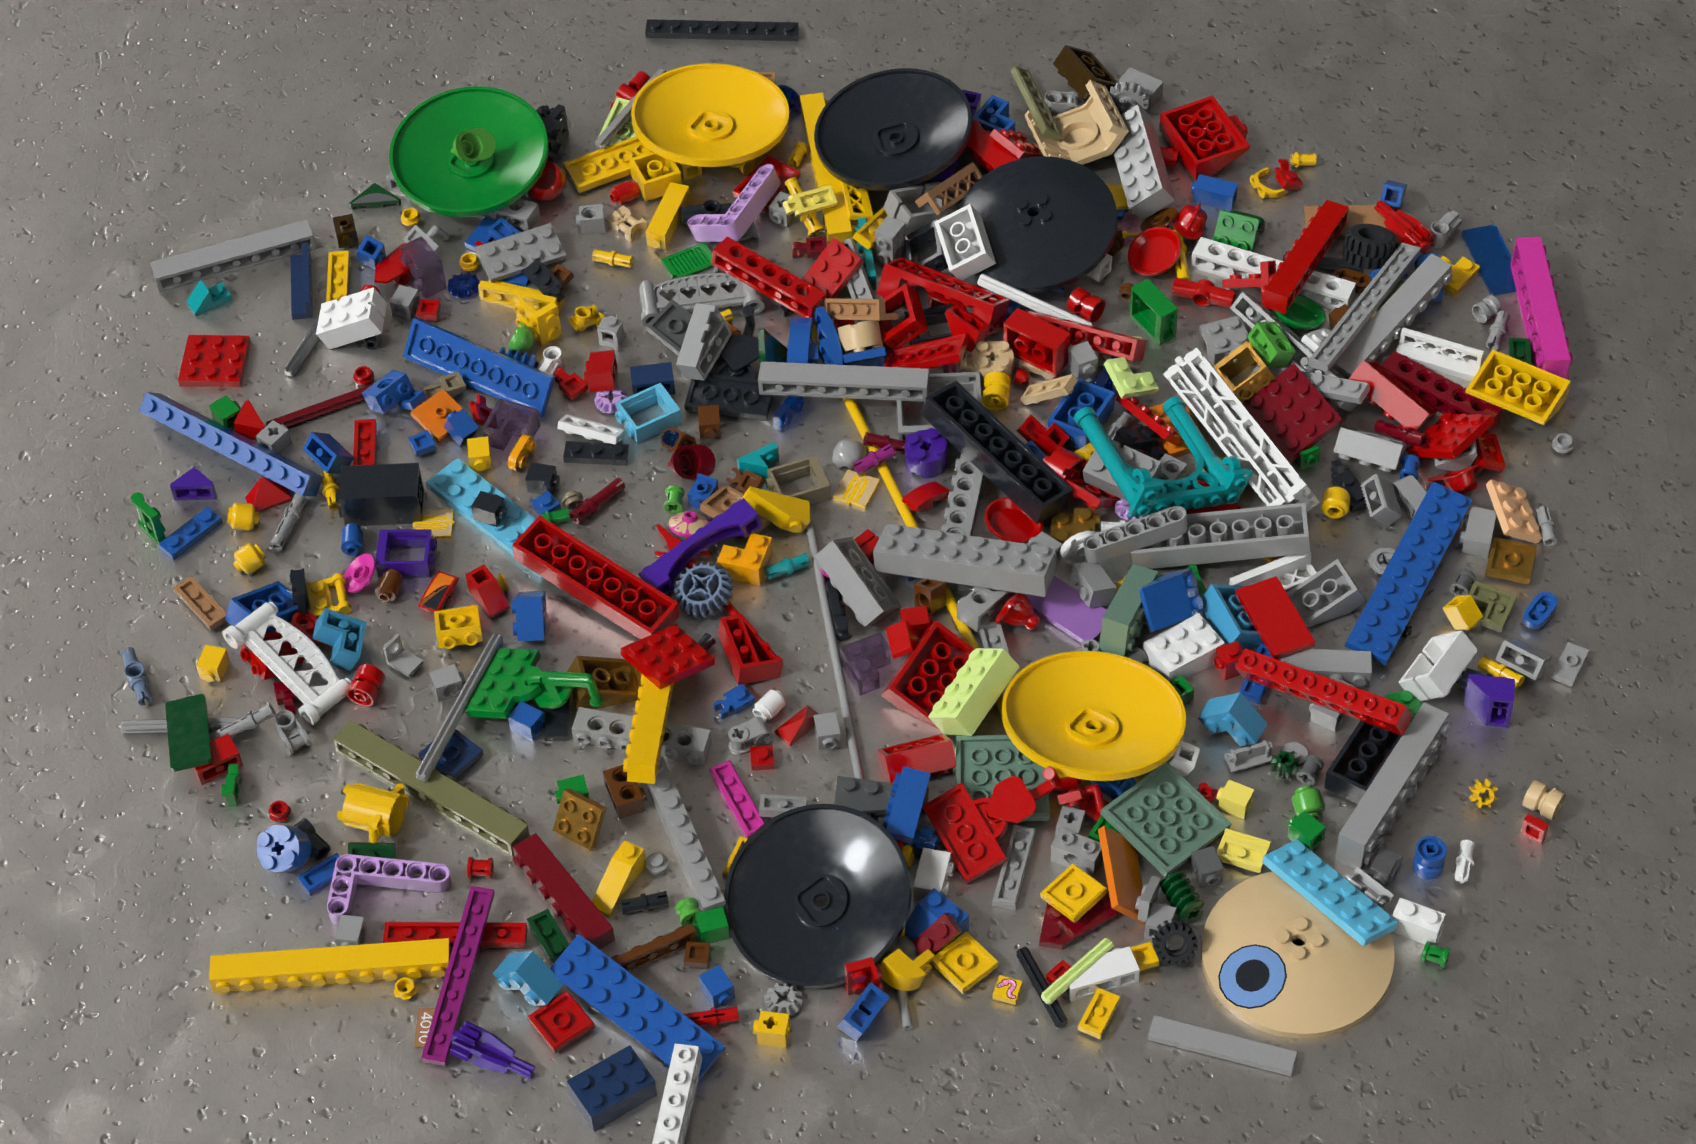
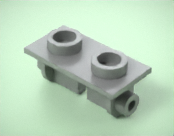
(1249, 756)
(1370, 887)

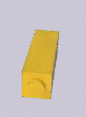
(667, 216)

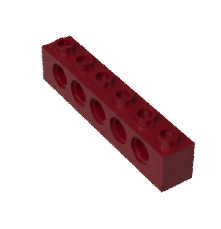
(1437, 390)

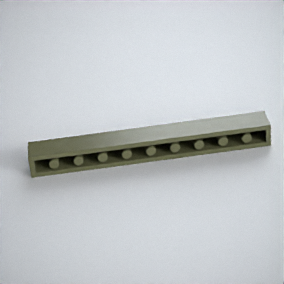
(438, 792)

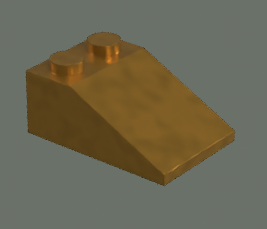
(614, 677)

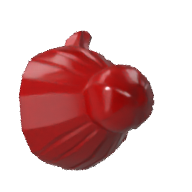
(1018, 612)

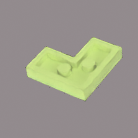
(1128, 383)

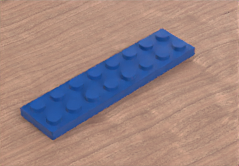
(478, 366)
(631, 1004)

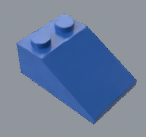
(1171, 599)
(247, 603)

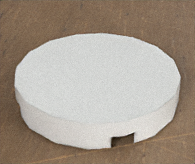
(1073, 548)

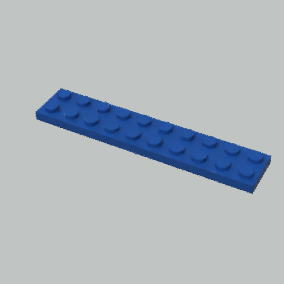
(1409, 573)

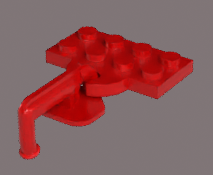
(966, 823)

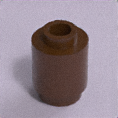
(389, 585)

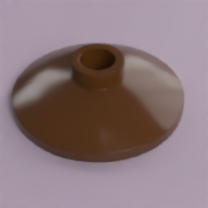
(1159, 219)

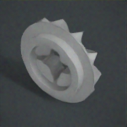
(1376, 559)
(794, 996)

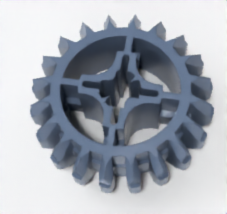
(698, 601)

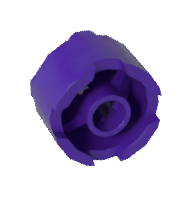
(925, 453)

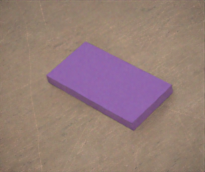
(1068, 611)

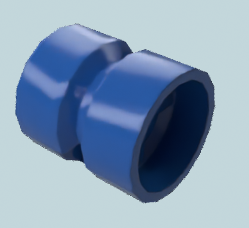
(1429, 857)

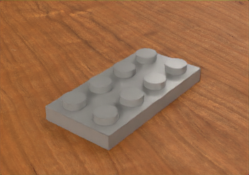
(516, 252)

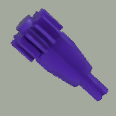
(487, 1051)

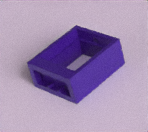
(406, 538)

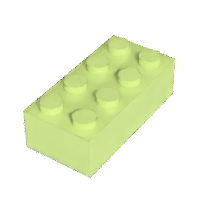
(973, 691)

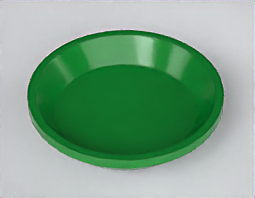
(1303, 314)

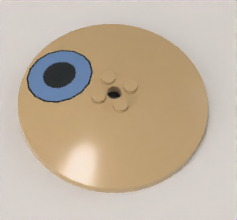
(1286, 986)

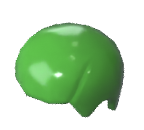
(522, 339)

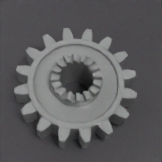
(1129, 94)

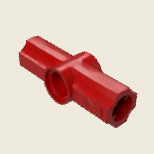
(1203, 292)

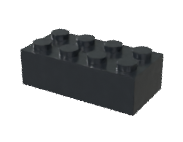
(1360, 761)

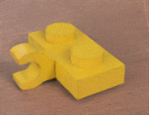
(1461, 273)

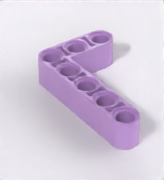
(741, 213)
(381, 878)

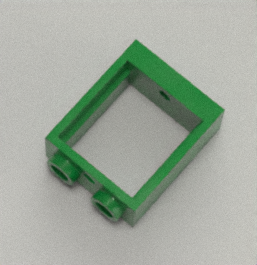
(1153, 311)

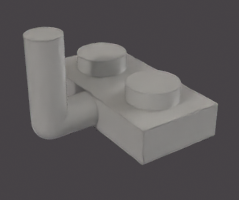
(417, 232)

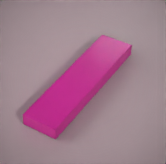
(737, 797)

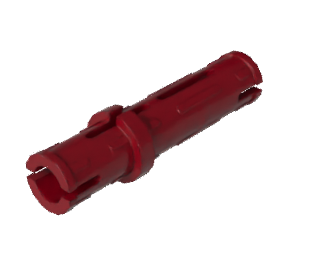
(1407, 435)
(590, 506)

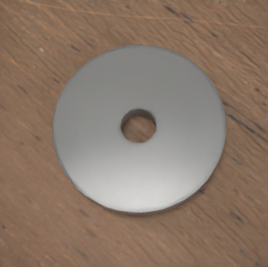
(1297, 748)

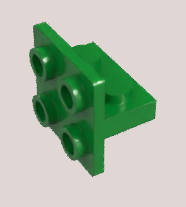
(1236, 230)

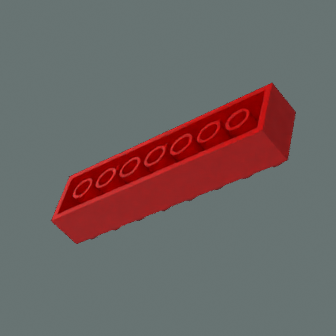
(594, 579)

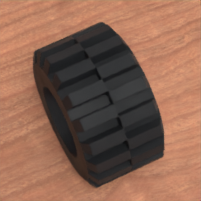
(1368, 245)

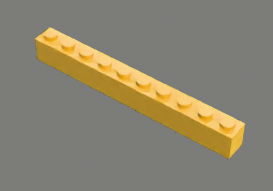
(836, 217)
(329, 965)

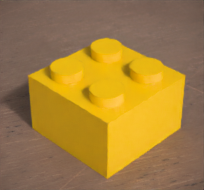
(653, 174)

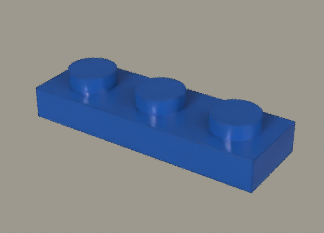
(190, 533)

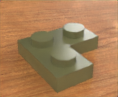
(1496, 602)

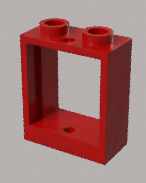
(915, 324)

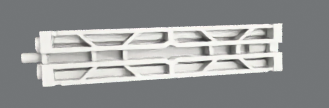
(1237, 431)

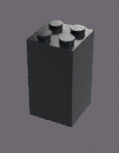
(380, 494)

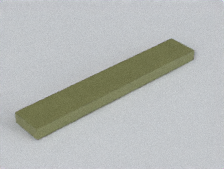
(1036, 103)

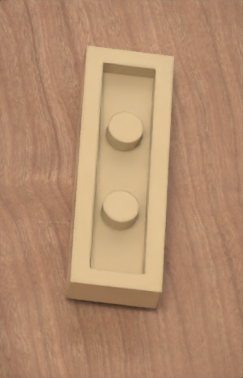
(1049, 389)

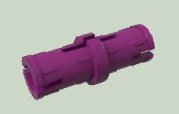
(874, 459)

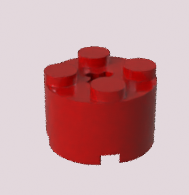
(1066, 464)

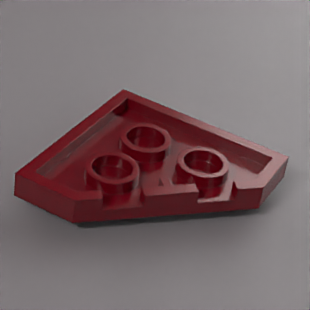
(1060, 931)

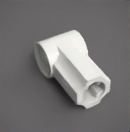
(551, 361)

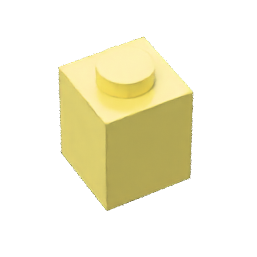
(1235, 799)

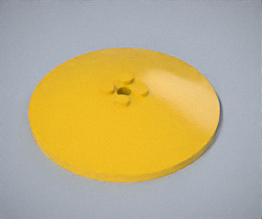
(710, 115)
(1066, 694)

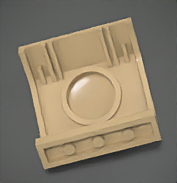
(1086, 131)

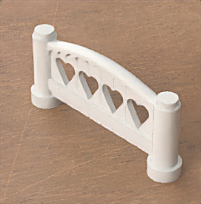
(316, 699)

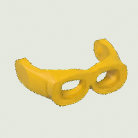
(1263, 191)

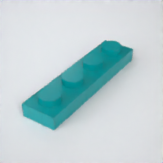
(867, 257)

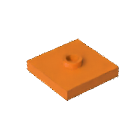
(433, 414)

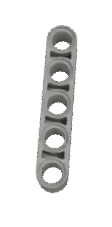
(1135, 534)

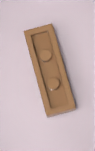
(201, 603)

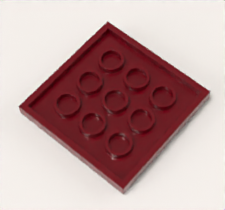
(1292, 413)

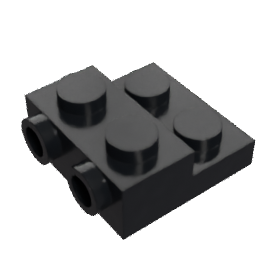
(557, 131)
(1140, 439)

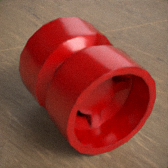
(1085, 305)
(366, 685)

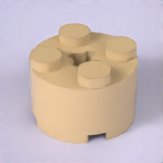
(860, 337)
(991, 357)

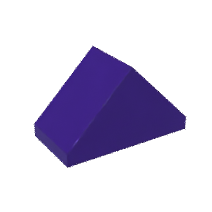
(193, 486)

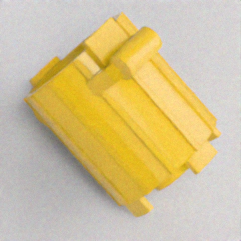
(374, 809)

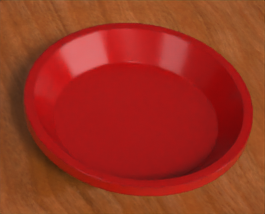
(1154, 251)
(1010, 522)

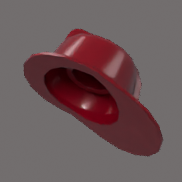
(691, 460)

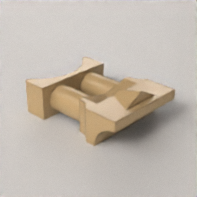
(621, 218)

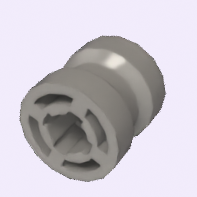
(1484, 310)

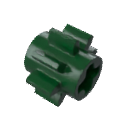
(1284, 765)

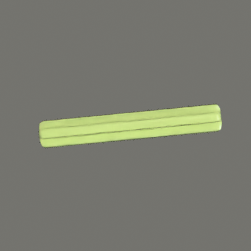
(1063, 982)

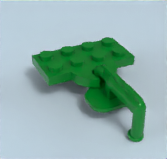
(516, 679)

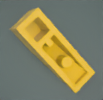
(782, 510)
(619, 877)

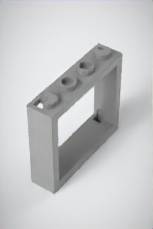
(936, 382)

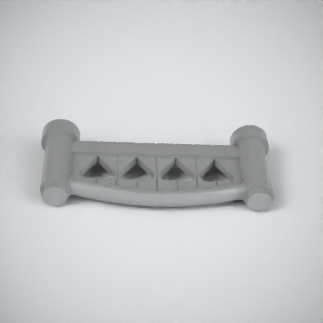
(653, 302)

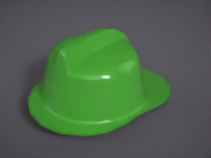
(474, 145)

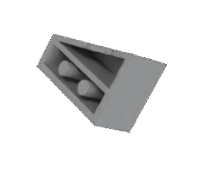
(703, 342)

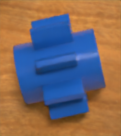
(925, 839)

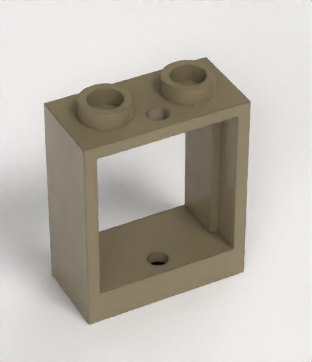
(799, 469)

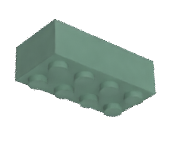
(1126, 613)

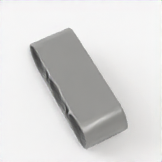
(1409, 494)

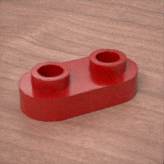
(308, 629)

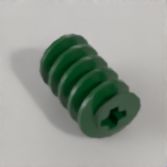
(1182, 897)

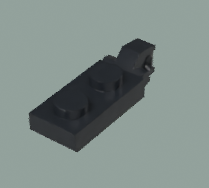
(543, 280)
(1346, 479)
(297, 578)

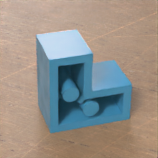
(343, 634)
(1234, 715)
(530, 975)

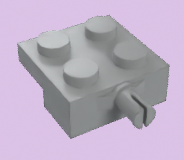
(1223, 337)

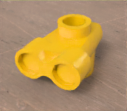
(585, 317)

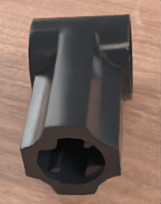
(319, 847)

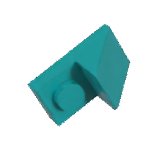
(205, 299)
(759, 460)

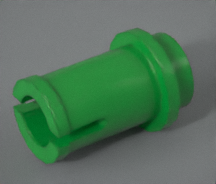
(557, 516)

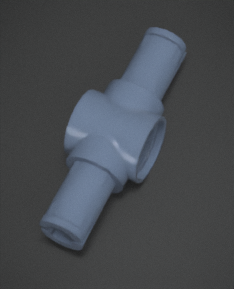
(136, 676)

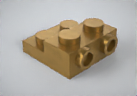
(1069, 524)

